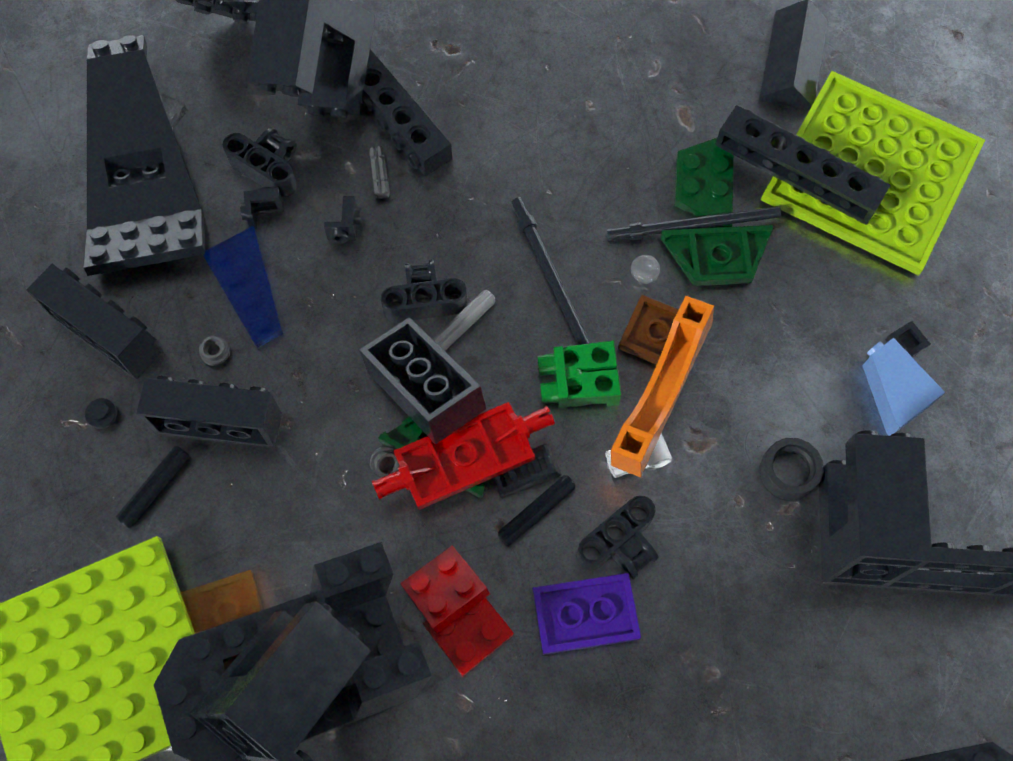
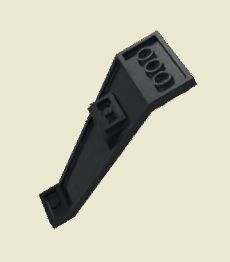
(136, 178)

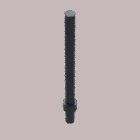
(528, 225)
(637, 230)

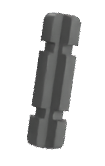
(379, 172)

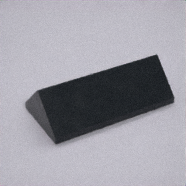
(794, 56)

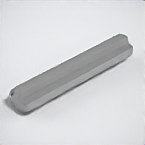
(464, 319)

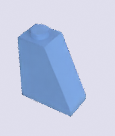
(898, 385)

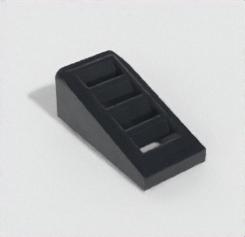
(529, 480)

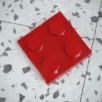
(445, 589)
(472, 636)

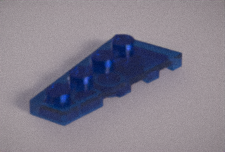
(244, 279)

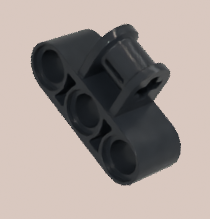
(271, 151)
(423, 284)
(626, 548)

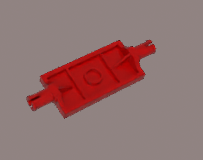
(469, 456)

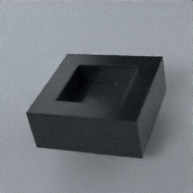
(910, 339)

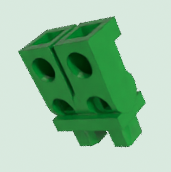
(582, 374)

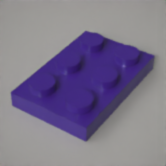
(586, 613)

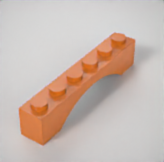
(645, 424)

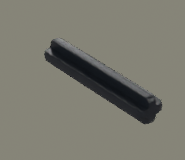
(152, 487)
(536, 510)

